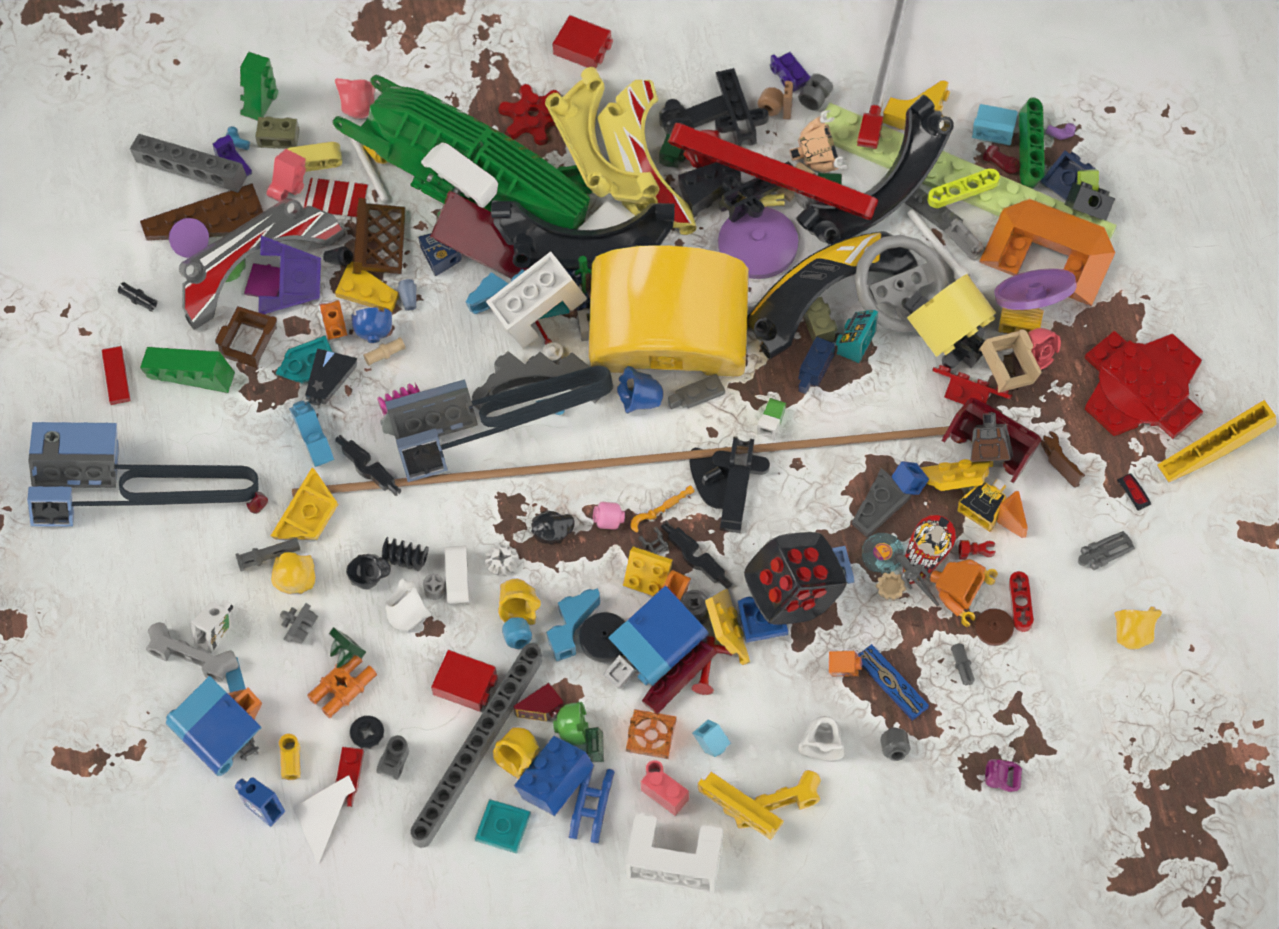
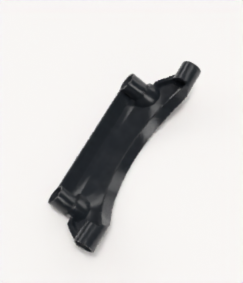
(536, 238)

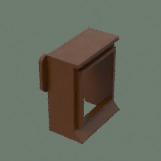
(250, 318)

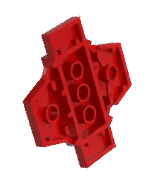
(1143, 384)

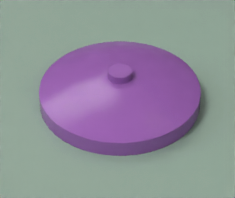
(762, 243)
(1035, 289)

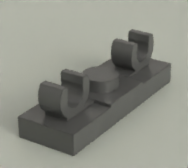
(939, 217)

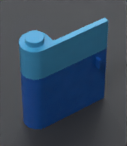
(658, 636)
(212, 725)

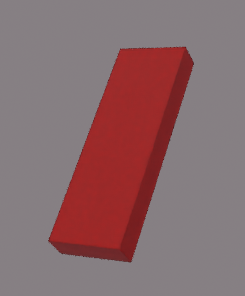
(116, 375)

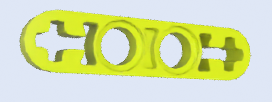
(965, 190)

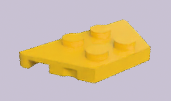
(958, 474)
(307, 511)
(726, 625)

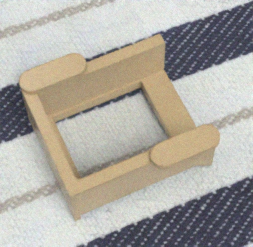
(1022, 347)

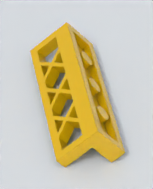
(740, 805)

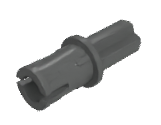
(962, 664)

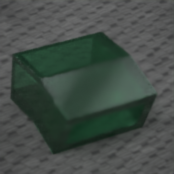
(598, 754)

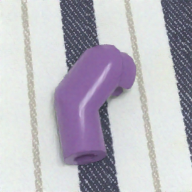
(1063, 133)

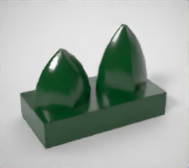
(345, 646)

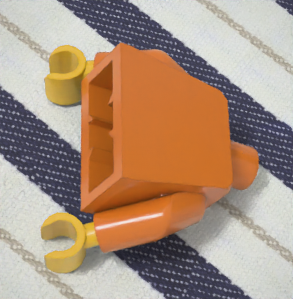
(960, 584)

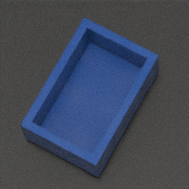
(554, 775)

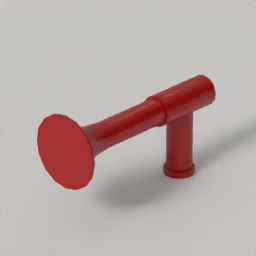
(702, 686)

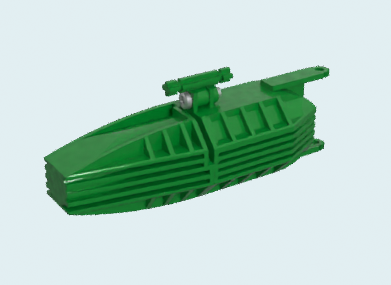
(411, 122)

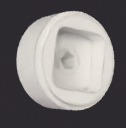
(553, 351)

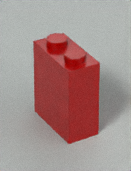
(582, 42)
(464, 680)

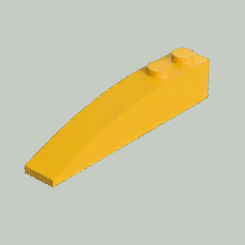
(1219, 442)

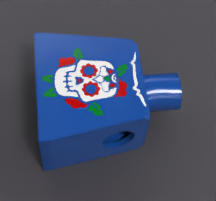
(260, 800)

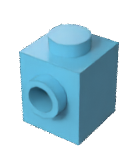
(711, 738)

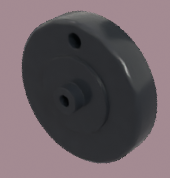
(595, 634)

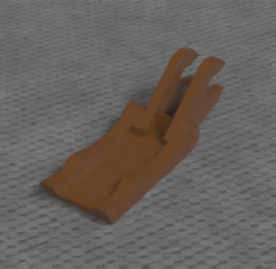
(1060, 461)

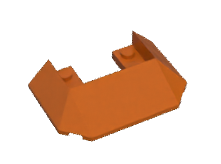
(1081, 240)

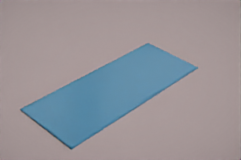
(235, 679)

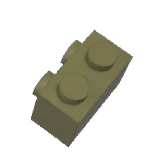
(277, 132)
(819, 321)

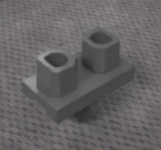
(295, 632)

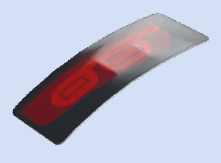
(1134, 491)

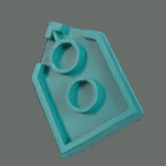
(300, 359)

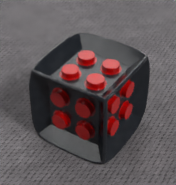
(795, 578)

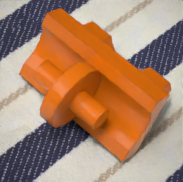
(333, 320)

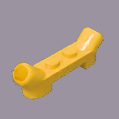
(804, 794)

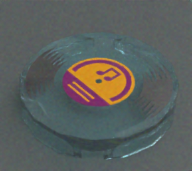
(881, 551)

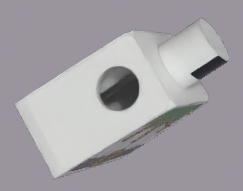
(211, 625)

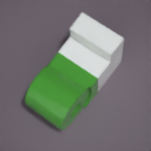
(771, 418)

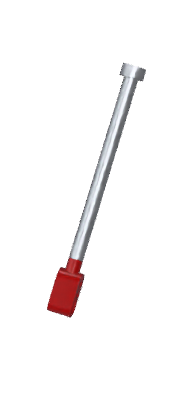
(872, 121)

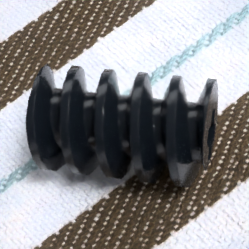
(404, 555)

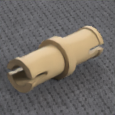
(384, 351)

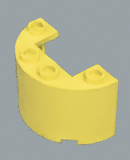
(952, 315)

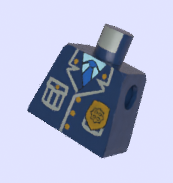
(438, 255)

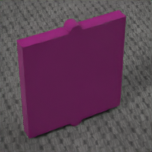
(263, 281)

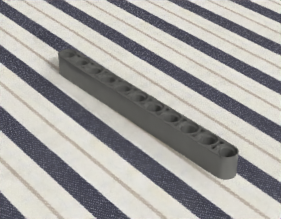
(476, 754)

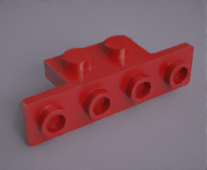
(962, 388)

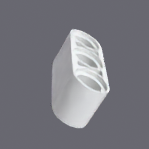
(457, 575)

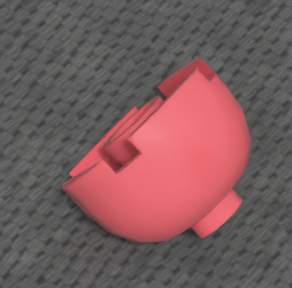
(1044, 346)

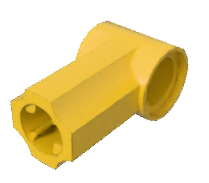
(290, 758)

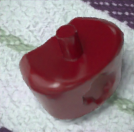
(257, 503)

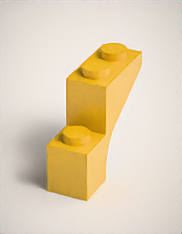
(896, 109)

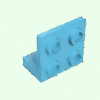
(994, 124)

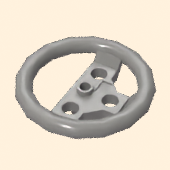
(900, 285)

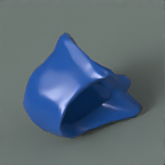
(644, 395)

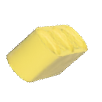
(320, 155)

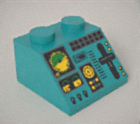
(857, 335)

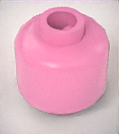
(608, 515)

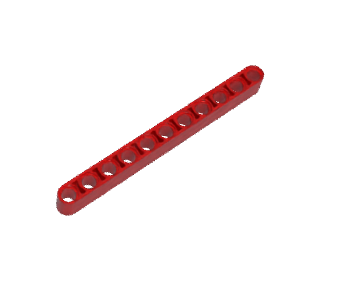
(773, 171)

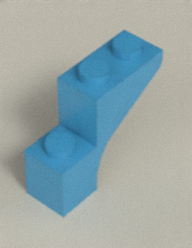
(488, 287)
(311, 433)
(574, 613)

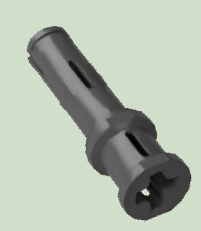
(257, 557)

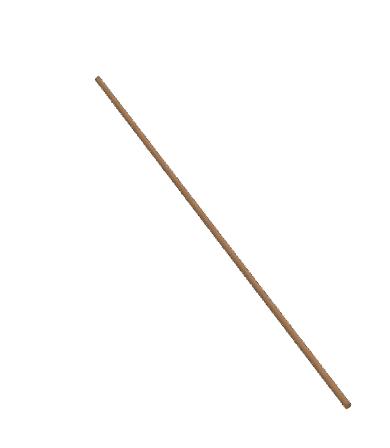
(642, 459)

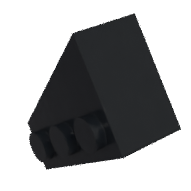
(704, 185)

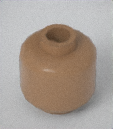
(771, 100)

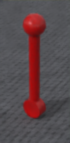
(547, 340)

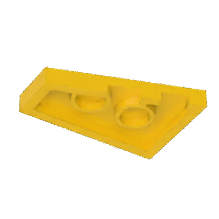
(366, 290)

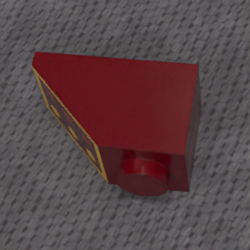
(540, 705)

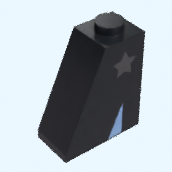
(327, 375)

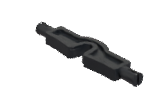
(374, 472)
(704, 562)

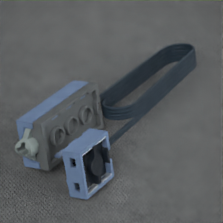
(426, 415)

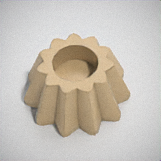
(890, 586)

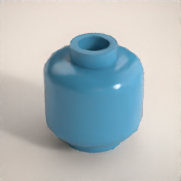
(516, 632)

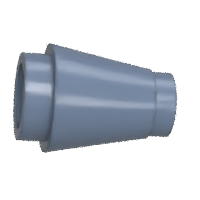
(407, 290)

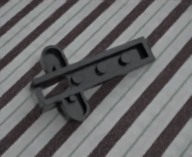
(737, 109)
(692, 116)
(751, 190)
(961, 351)
(737, 482)

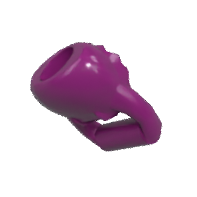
(997, 774)

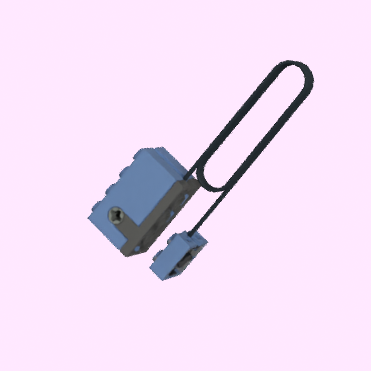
(87, 457)

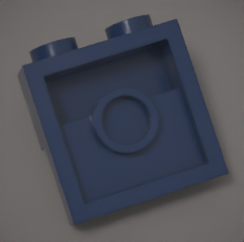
(1064, 173)

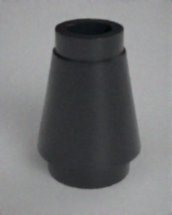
(339, 256)

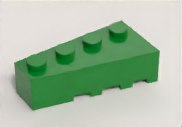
(188, 367)

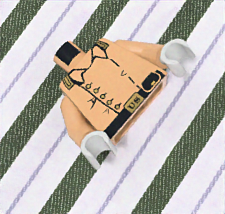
(817, 146)

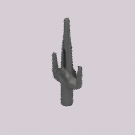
(913, 573)

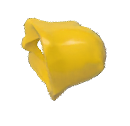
(293, 573)
(518, 600)
(1136, 627)
(516, 751)

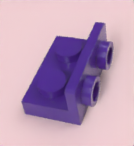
(789, 70)

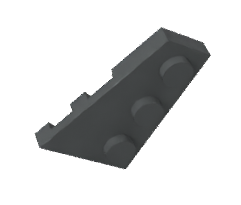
(880, 504)

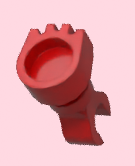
(965, 548)

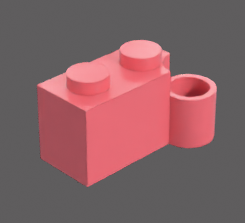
(287, 175)
(664, 788)

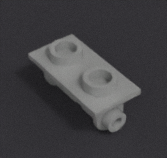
(964, 239)

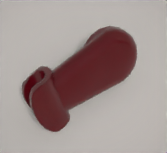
(1007, 164)

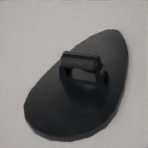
(709, 481)

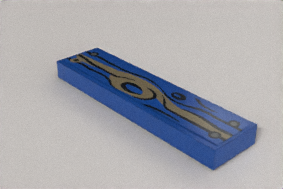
(892, 682)

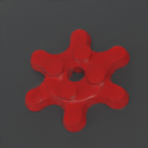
(523, 121)

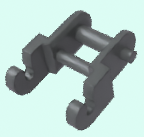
(647, 545)
(251, 751)

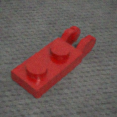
(350, 765)

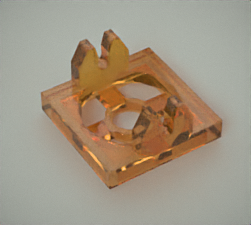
(662, 751)

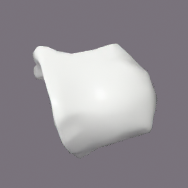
(406, 607)
(822, 740)

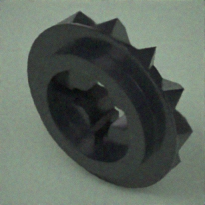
(362, 724)

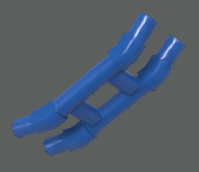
(598, 815)

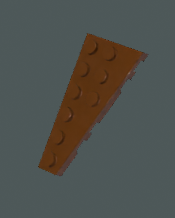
(218, 213)

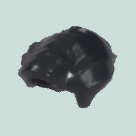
(552, 527)
(367, 570)

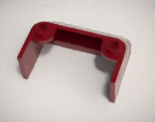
(1023, 440)

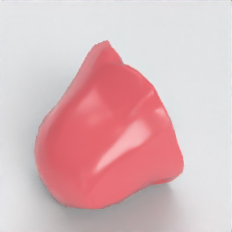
(355, 97)

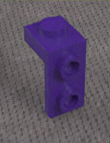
(225, 148)

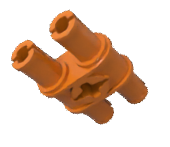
(342, 695)

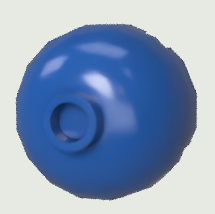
(371, 324)

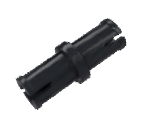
(137, 296)

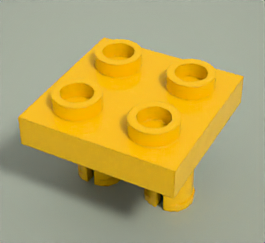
(646, 571)

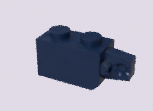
(815, 364)

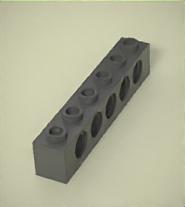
(188, 162)

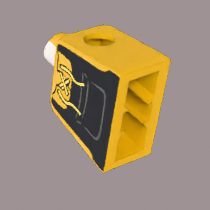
(983, 504)

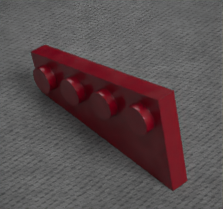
(678, 677)

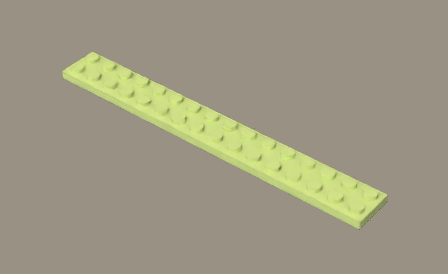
(947, 169)

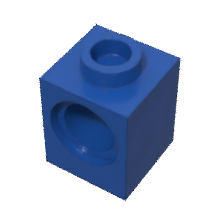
(910, 478)

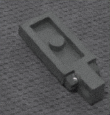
(697, 393)

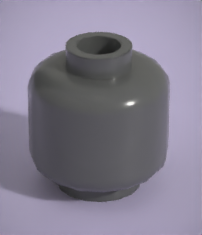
(895, 744)

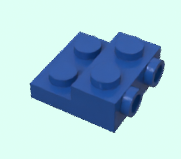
(755, 625)

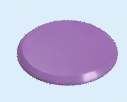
(188, 237)

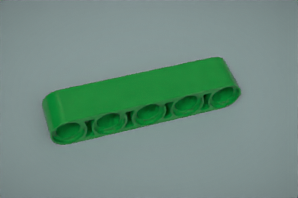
(1031, 143)

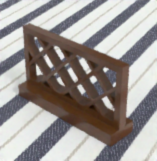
(362, 233)

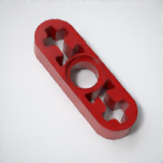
(1025, 593)

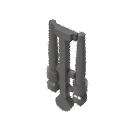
(1084, 559)

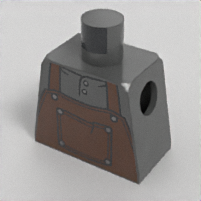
(991, 441)

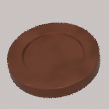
(994, 627)

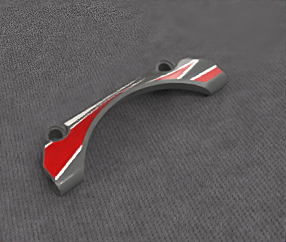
(220, 258)

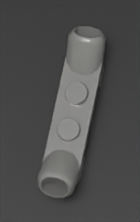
(163, 646)

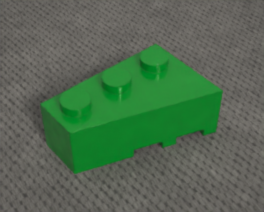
(258, 85)

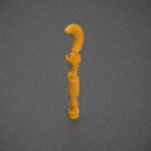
(666, 505)

